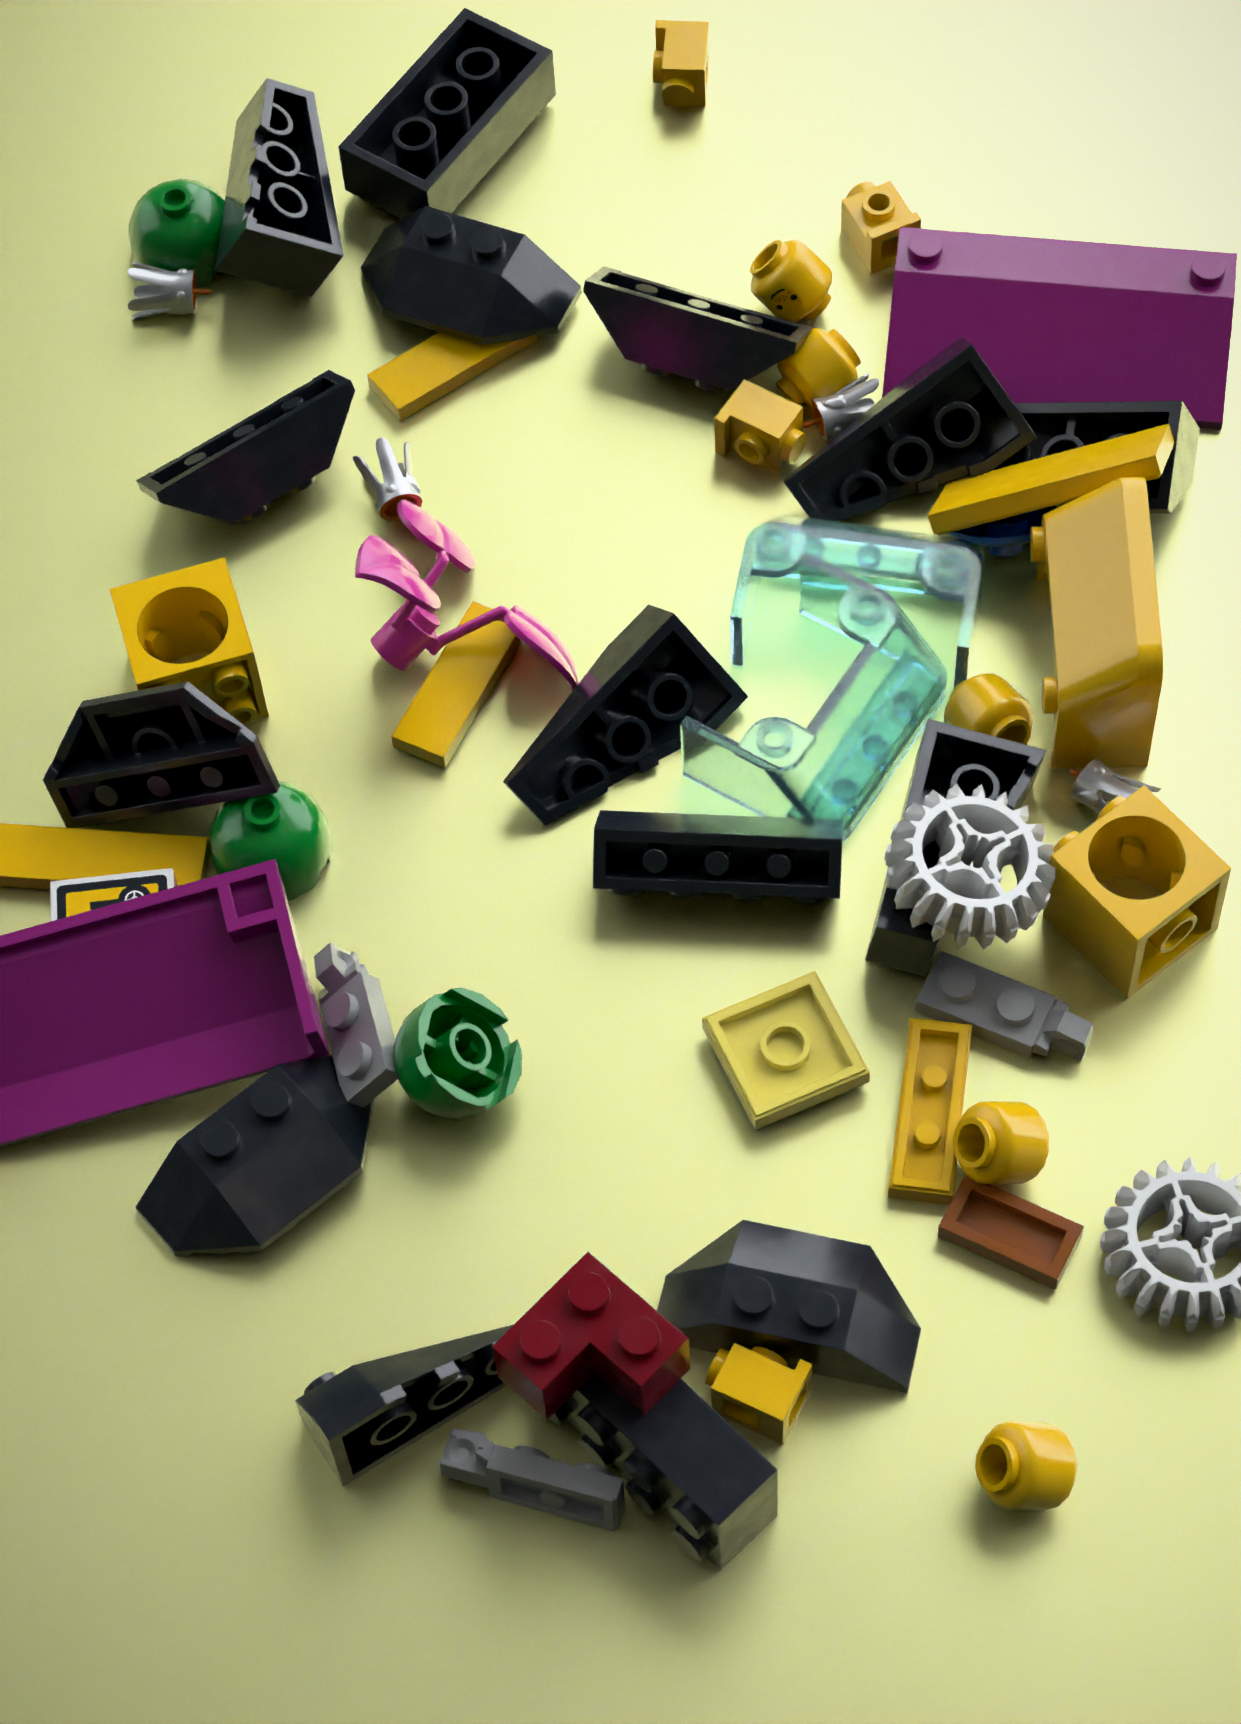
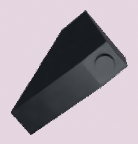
(1078, 424)
(924, 433)
(624, 715)
(396, 1400)

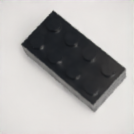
(448, 118)
(680, 1464)

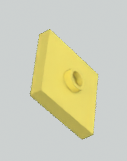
(785, 1050)

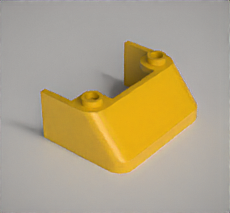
(1102, 626)

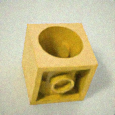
(187, 615)
(1131, 937)

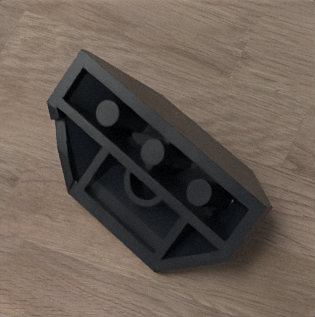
(467, 279)
(688, 332)
(259, 456)
(154, 756)
(259, 1162)
(799, 1299)

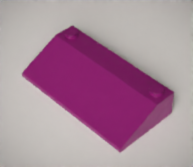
(1068, 317)
(151, 1001)

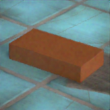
(1010, 1231)

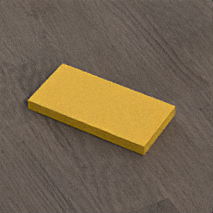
(1049, 480)

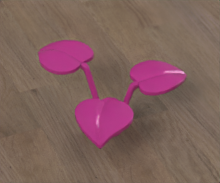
(414, 623)

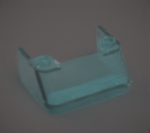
(878, 555)
(858, 732)

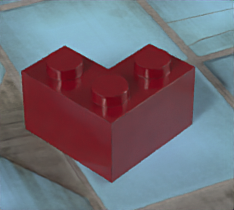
(589, 1327)

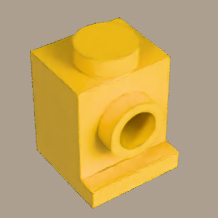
(682, 61)
(872, 216)
(760, 427)
(758, 1389)

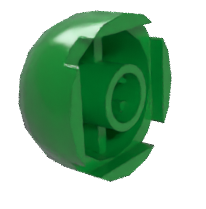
(178, 228)
(275, 827)
(456, 1055)

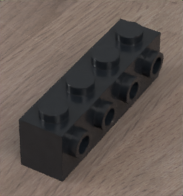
(718, 855)

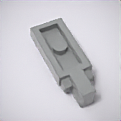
(1001, 1009)
(355, 1025)
(534, 1480)

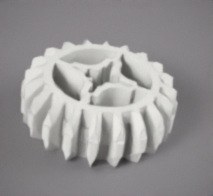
(964, 887)
(1144, 1262)

